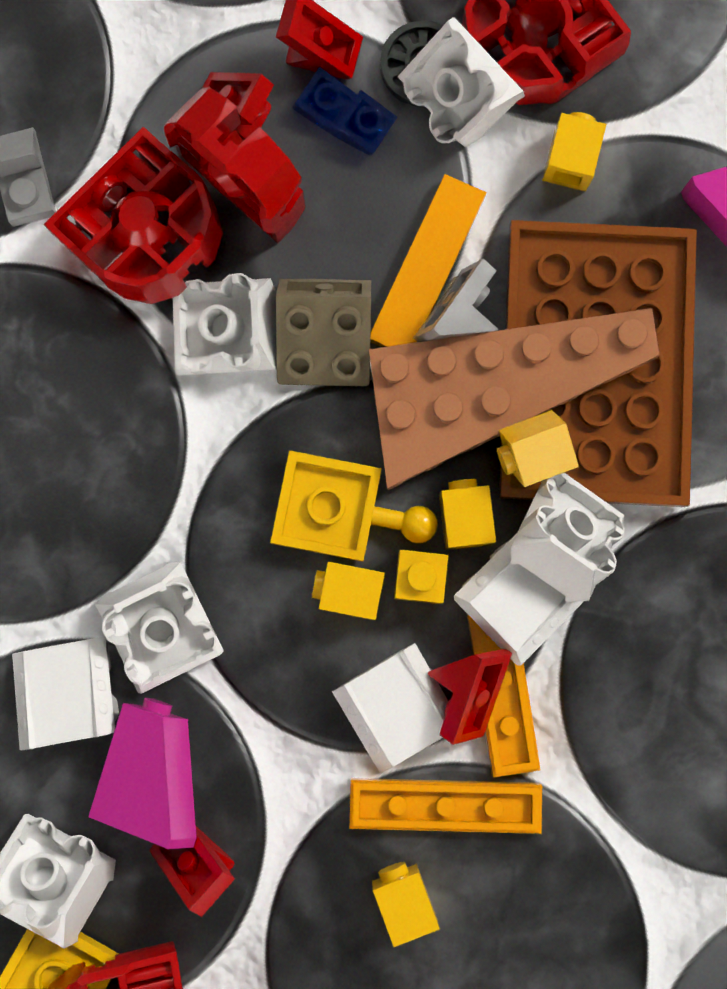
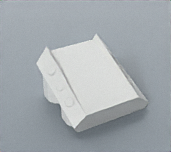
(459, 85)
(225, 326)
(568, 537)
(513, 604)
(158, 627)
(64, 693)
(394, 707)
(51, 879)

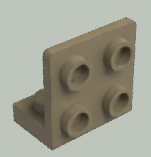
(323, 332)

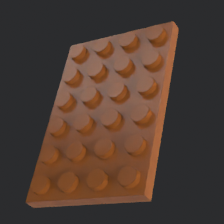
(638, 428)

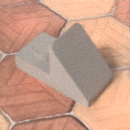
(24, 179)
(457, 310)

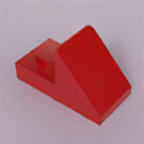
(318, 39)
(246, 92)
(475, 690)
(196, 872)

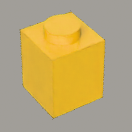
(574, 151)
(536, 448)
(467, 515)
(421, 577)
(348, 590)
(404, 903)

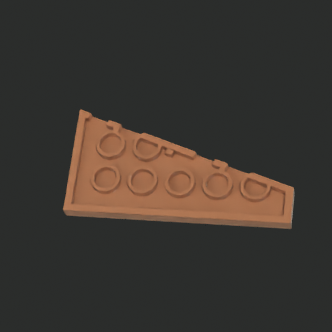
(463, 389)

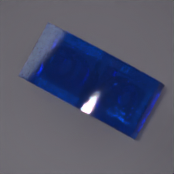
(343, 113)

